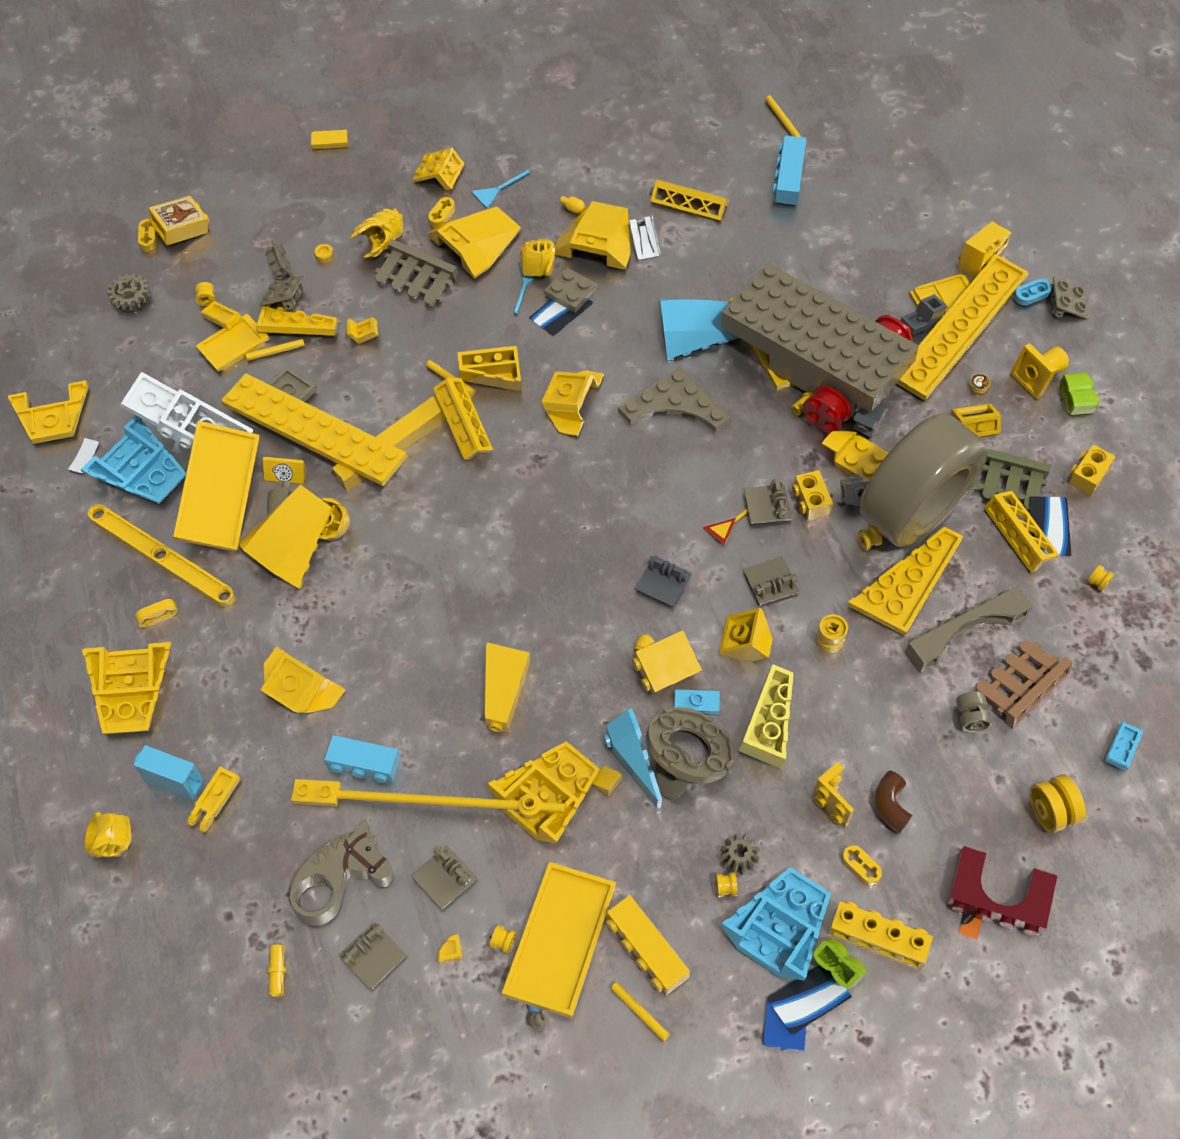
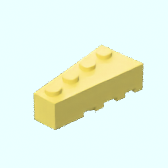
(768, 725)

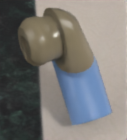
(536, 1018)

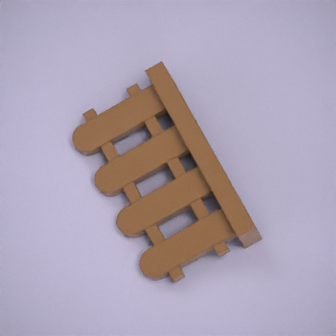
(1027, 697)

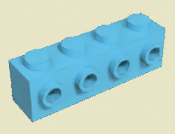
(790, 170)

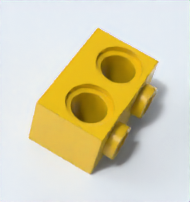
(1091, 469)
(815, 494)

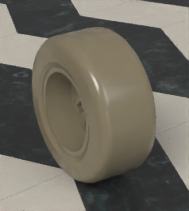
(923, 479)

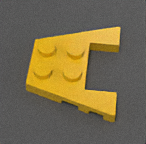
(51, 420)

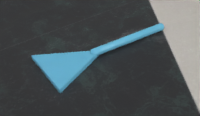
(486, 196)
(526, 280)

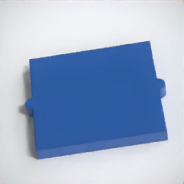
(778, 1035)

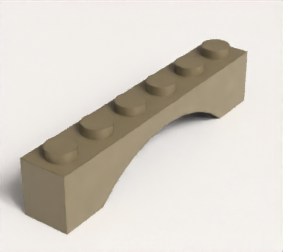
(1004, 609)

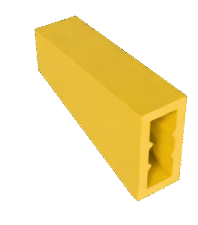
(504, 682)

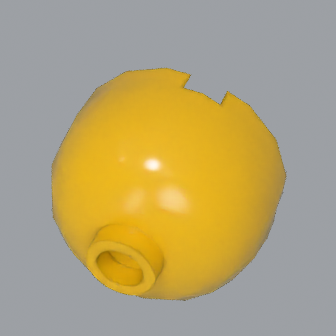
(338, 521)

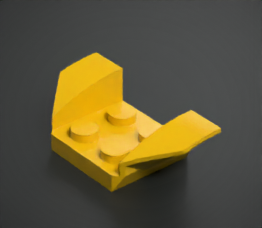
(566, 397)
(854, 453)
(298, 685)

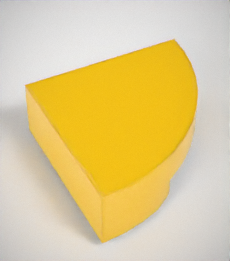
(450, 950)

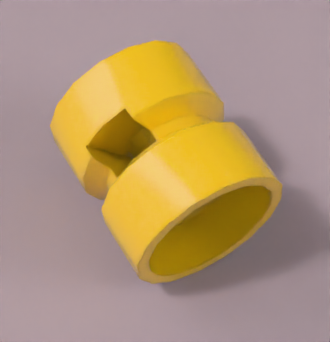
(831, 633)

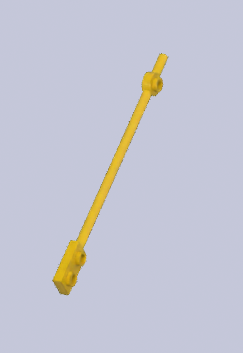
(329, 792)

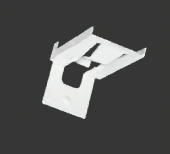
(646, 248)

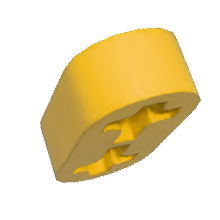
(443, 213)
(143, 235)
(156, 613)
(865, 861)

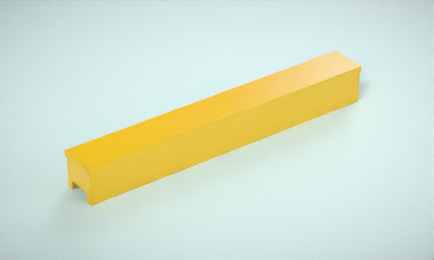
(401, 435)

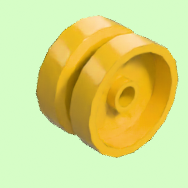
(1057, 803)

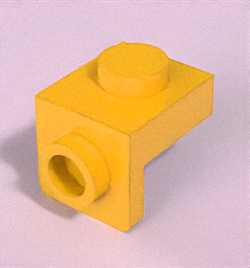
(363, 330)

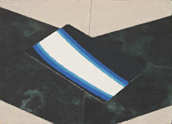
(555, 317)
(1053, 520)
(808, 999)

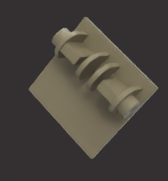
(286, 291)
(1068, 298)
(768, 503)
(771, 580)
(444, 876)
(372, 955)

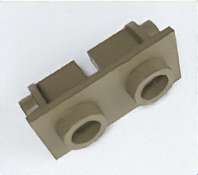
(279, 264)

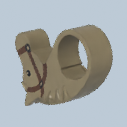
(333, 865)

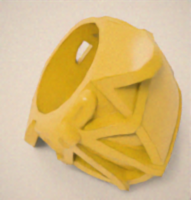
(537, 257)
(107, 835)

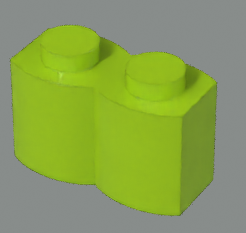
(1079, 393)
(845, 968)

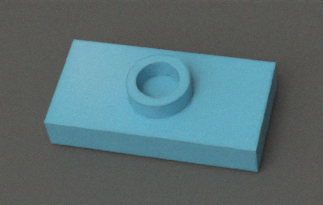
(702, 701)
(1123, 746)

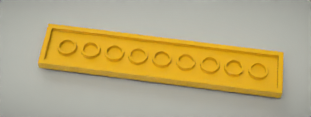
(962, 325)
(314, 429)

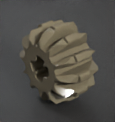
(733, 860)

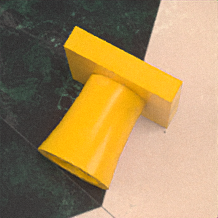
(1036, 370)

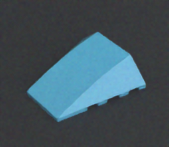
(692, 325)
(138, 464)
(781, 924)

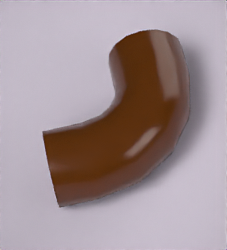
(887, 801)

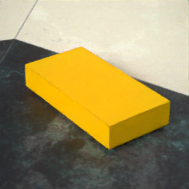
(329, 139)
(221, 315)

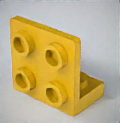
(442, 165)
(826, 796)

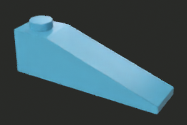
(625, 741)

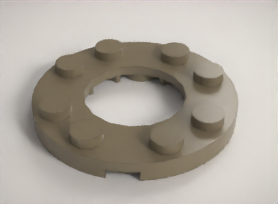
(686, 719)

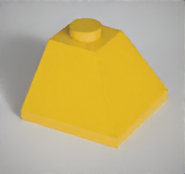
(746, 636)

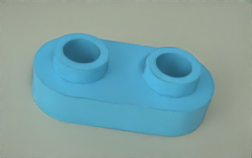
(1030, 292)

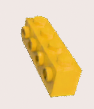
(881, 935)
(648, 945)

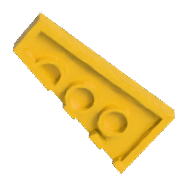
(287, 322)

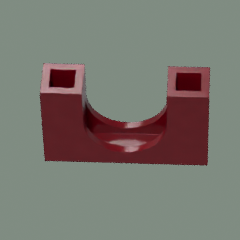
(968, 895)

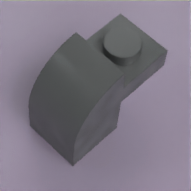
(926, 315)
(869, 422)

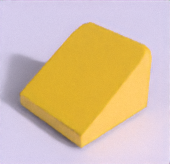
(607, 780)

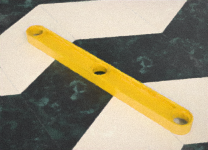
(171, 563)

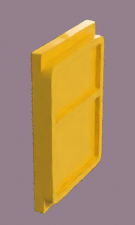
(946, 289)
(231, 345)

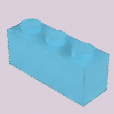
(362, 759)

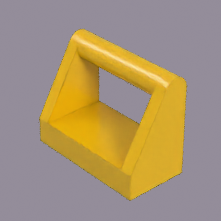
(981, 424)

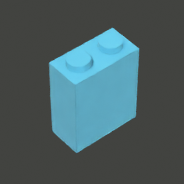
(168, 772)

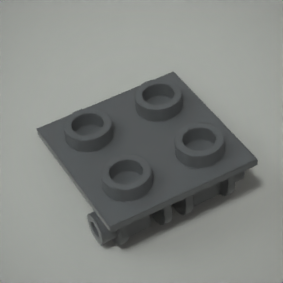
(663, 580)

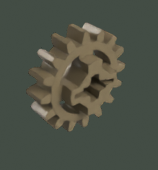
(128, 291)

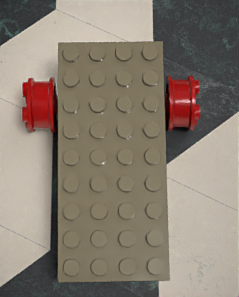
(821, 345)

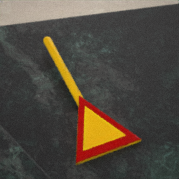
(723, 529)

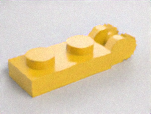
(213, 798)

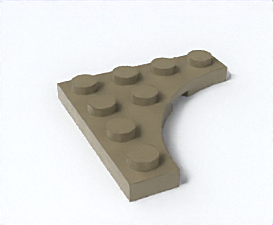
(677, 395)

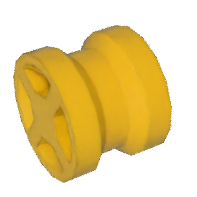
(204, 293)
(869, 538)
(1100, 578)
(726, 884)
(503, 939)

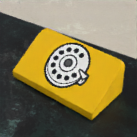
(284, 470)

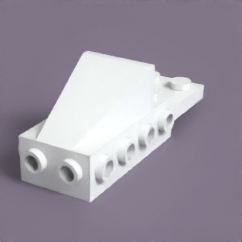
(174, 412)

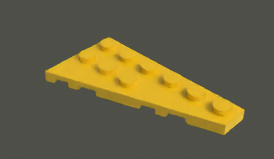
(906, 586)

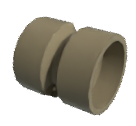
(973, 711)

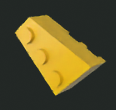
(982, 248)
(491, 367)

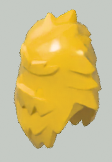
(381, 230)

